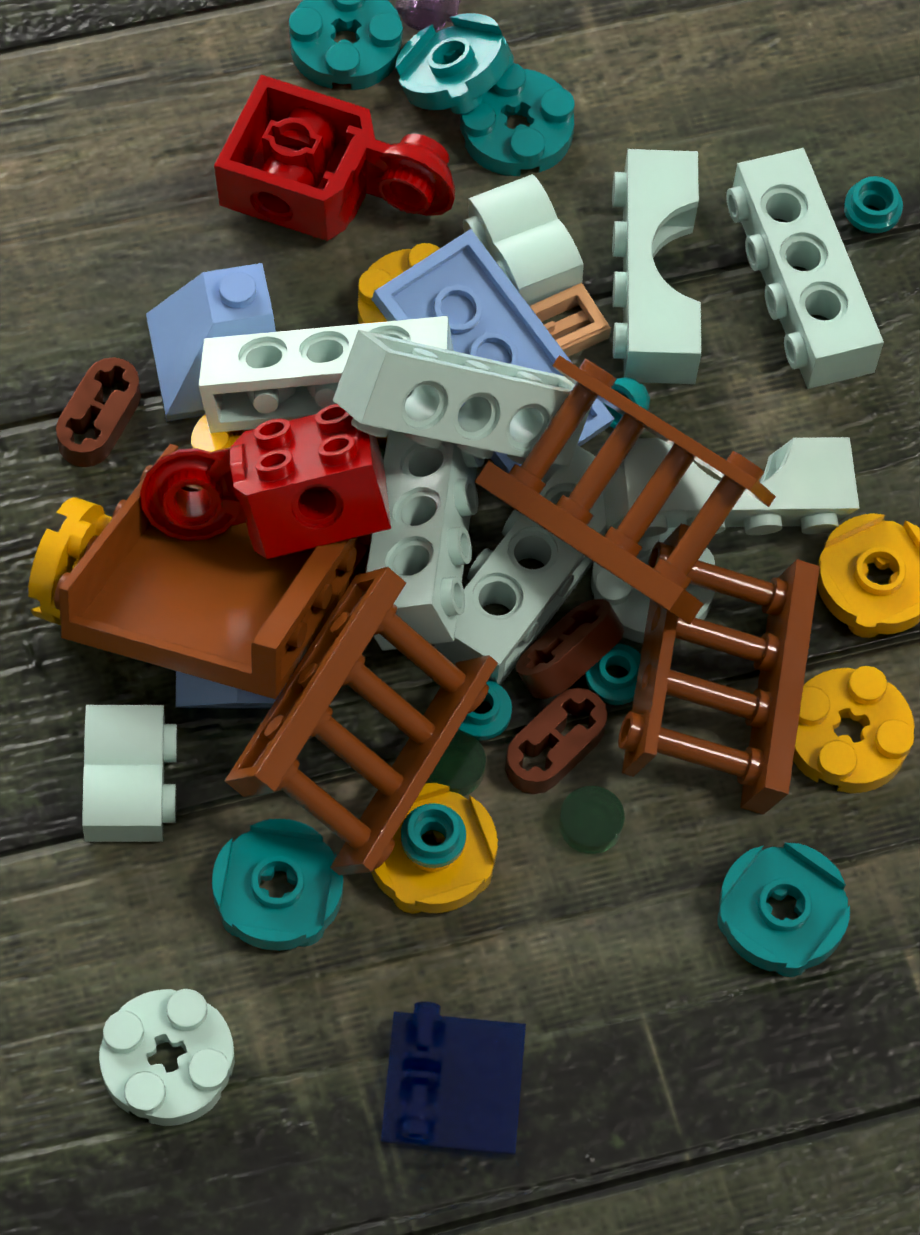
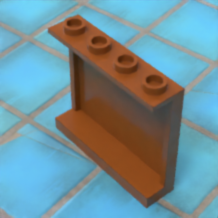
(203, 603)

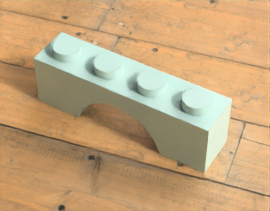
(659, 324)
(807, 475)

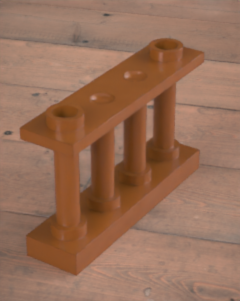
(619, 547)
(772, 707)
(305, 713)

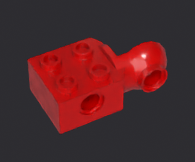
(316, 157)
(286, 479)

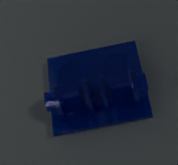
(453, 1082)

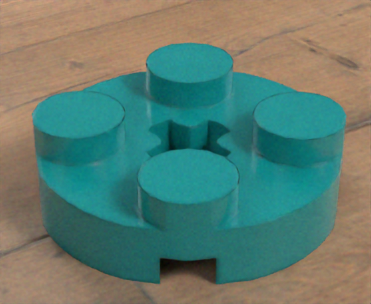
(360, 63)
(454, 64)
(509, 150)
(255, 856)
(783, 944)

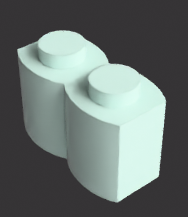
(526, 238)
(126, 773)

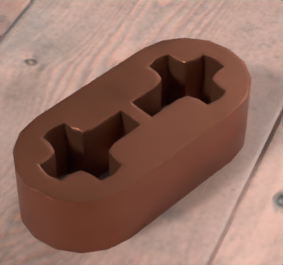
(88, 406)
(570, 648)
(547, 730)

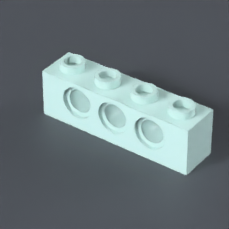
(788, 190)
(291, 371)
(503, 402)
(429, 537)
(528, 593)

